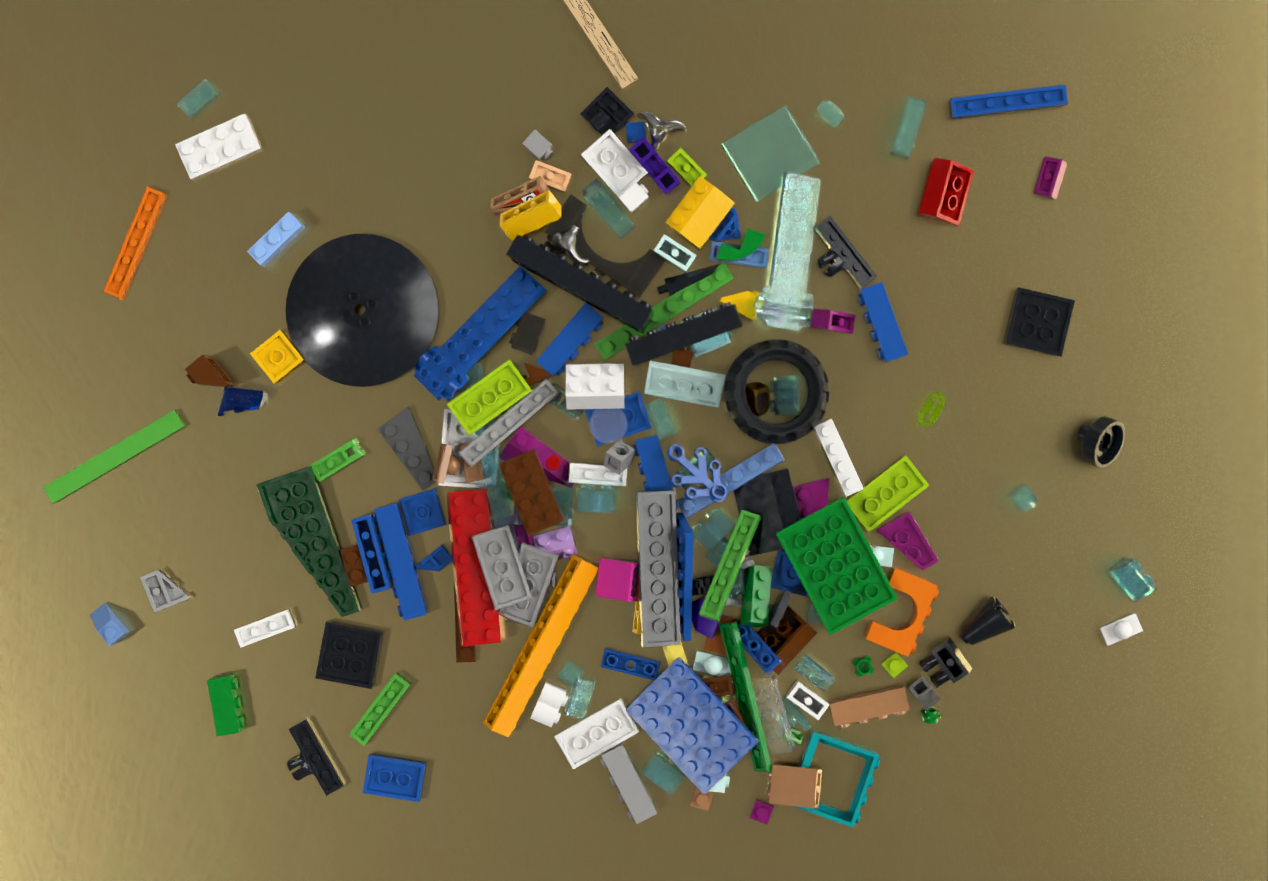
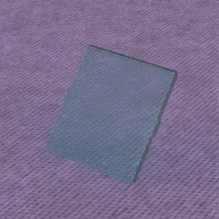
(768, 151)

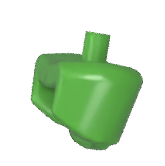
(797, 736)

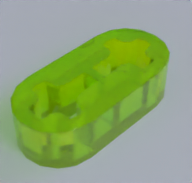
(927, 407)

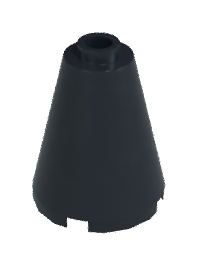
(987, 622)

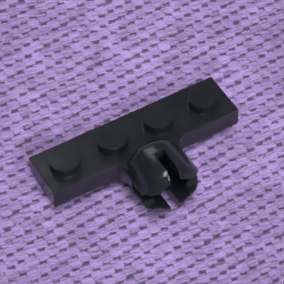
(842, 254)
(312, 759)

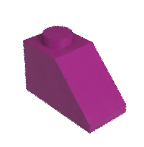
(833, 321)

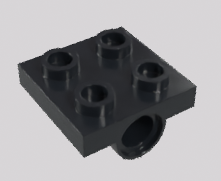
(607, 112)

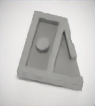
(162, 591)

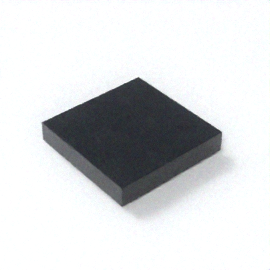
(777, 610)

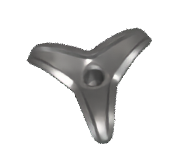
(659, 128)
(566, 244)

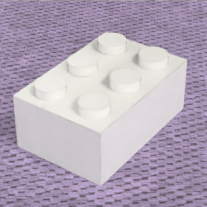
(595, 386)

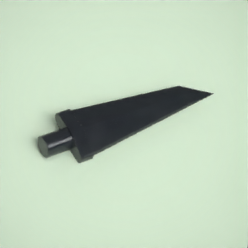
(684, 280)

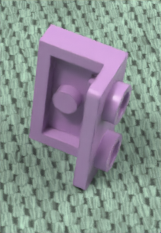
(557, 542)

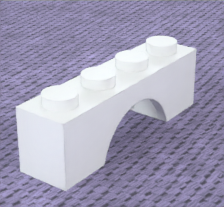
(838, 457)

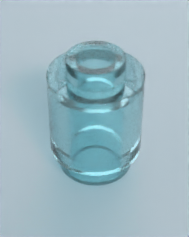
(830, 113)

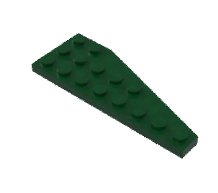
(300, 516)

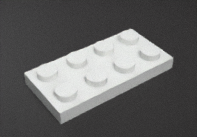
(218, 146)

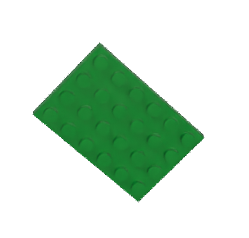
(836, 565)

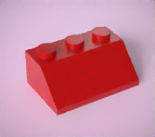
(946, 191)

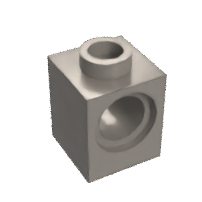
(538, 145)
(619, 457)

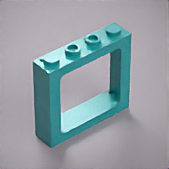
(866, 780)

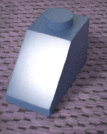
(108, 625)

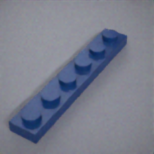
(1008, 101)

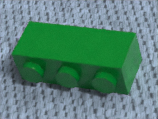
(757, 597)
(225, 705)

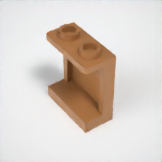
(794, 786)

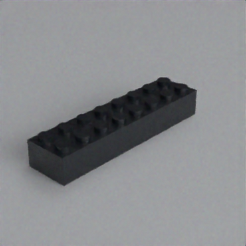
(580, 284)

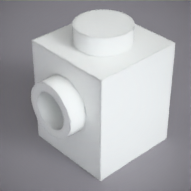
(634, 197)

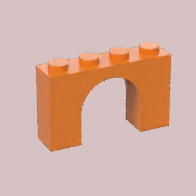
(903, 639)

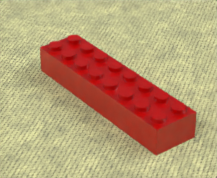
(475, 610)

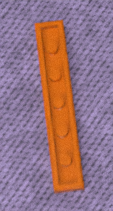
(134, 243)

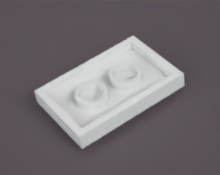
(614, 163)

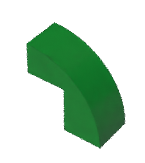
(749, 245)

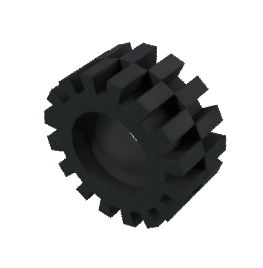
(701, 585)

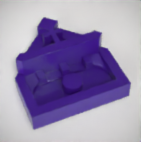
(701, 624)

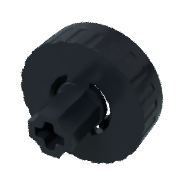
(1102, 441)

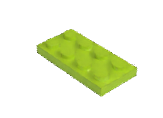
(489, 397)
(887, 493)

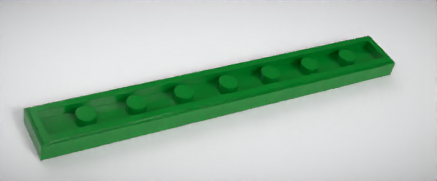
(745, 694)

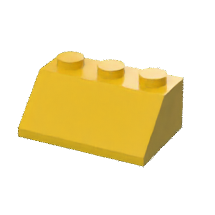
(700, 212)

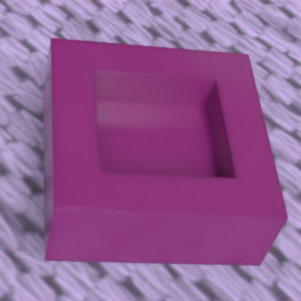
(761, 811)

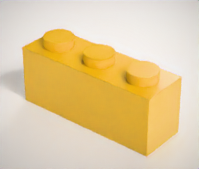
(530, 215)

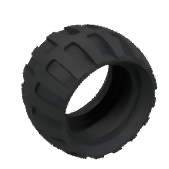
(817, 391)

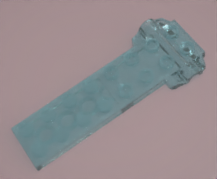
(785, 299)

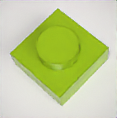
(894, 664)

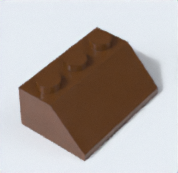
(788, 638)

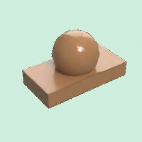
(445, 464)

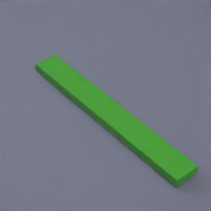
(113, 456)

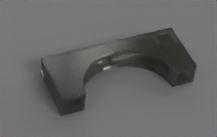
(632, 276)

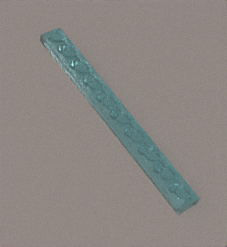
(493, 476)

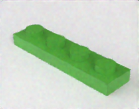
(379, 709)

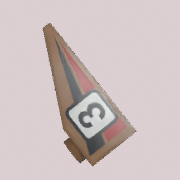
(518, 195)

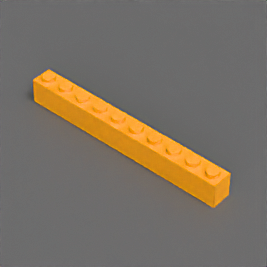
(540, 645)

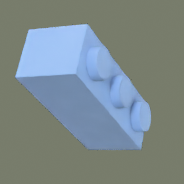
(276, 239)

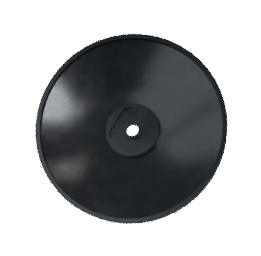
(397, 316)

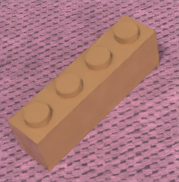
(869, 705)

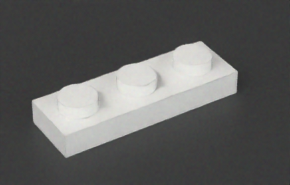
(595, 474)
(264, 628)

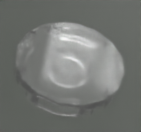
(608, 425)

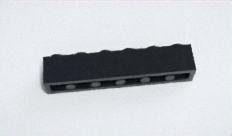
(684, 334)

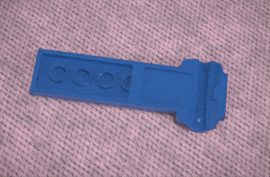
(445, 368)

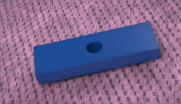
(762, 653)
(618, 662)

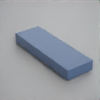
(757, 259)

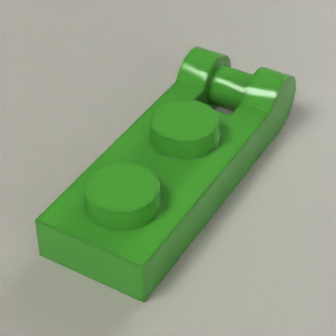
(336, 460)

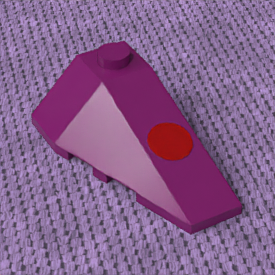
(554, 464)

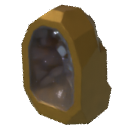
(758, 397)

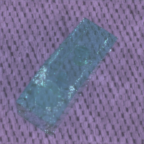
(607, 208)

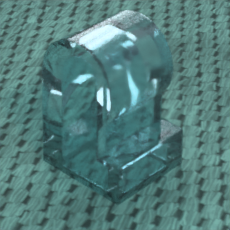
(716, 553)

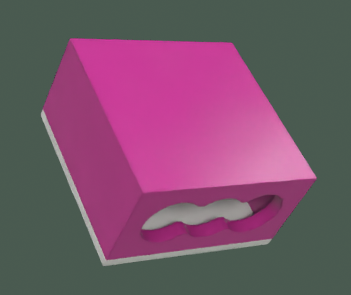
(618, 580)

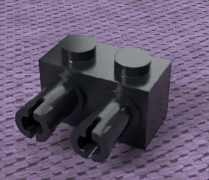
(950, 659)

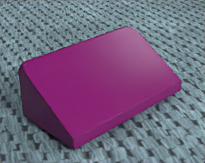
(1050, 177)

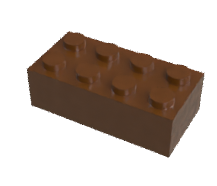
(531, 492)

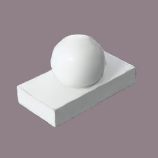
(1121, 629)

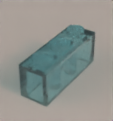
(908, 127)

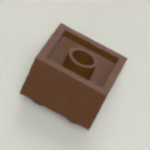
(207, 372)

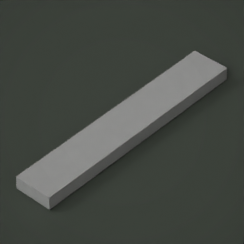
(508, 423)

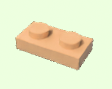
(552, 176)

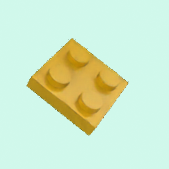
(277, 356)

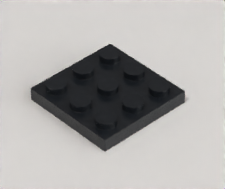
(1039, 322)
(349, 655)

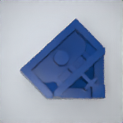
(727, 228)

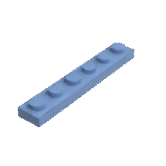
(735, 478)

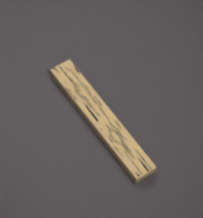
(602, 42)

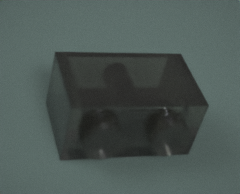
(528, 333)

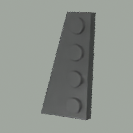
(408, 445)

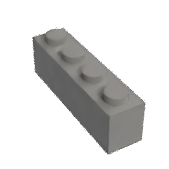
(629, 783)

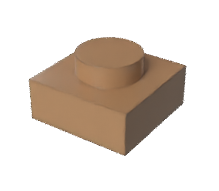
(700, 800)

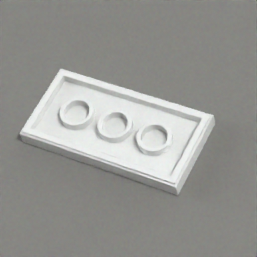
(596, 733)

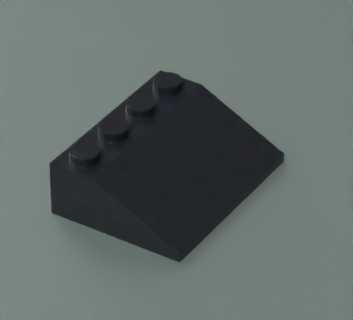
(774, 500)

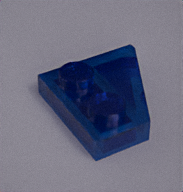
(239, 400)

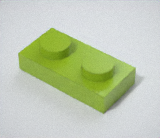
(686, 167)

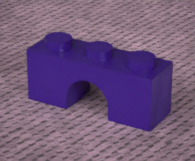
(654, 165)

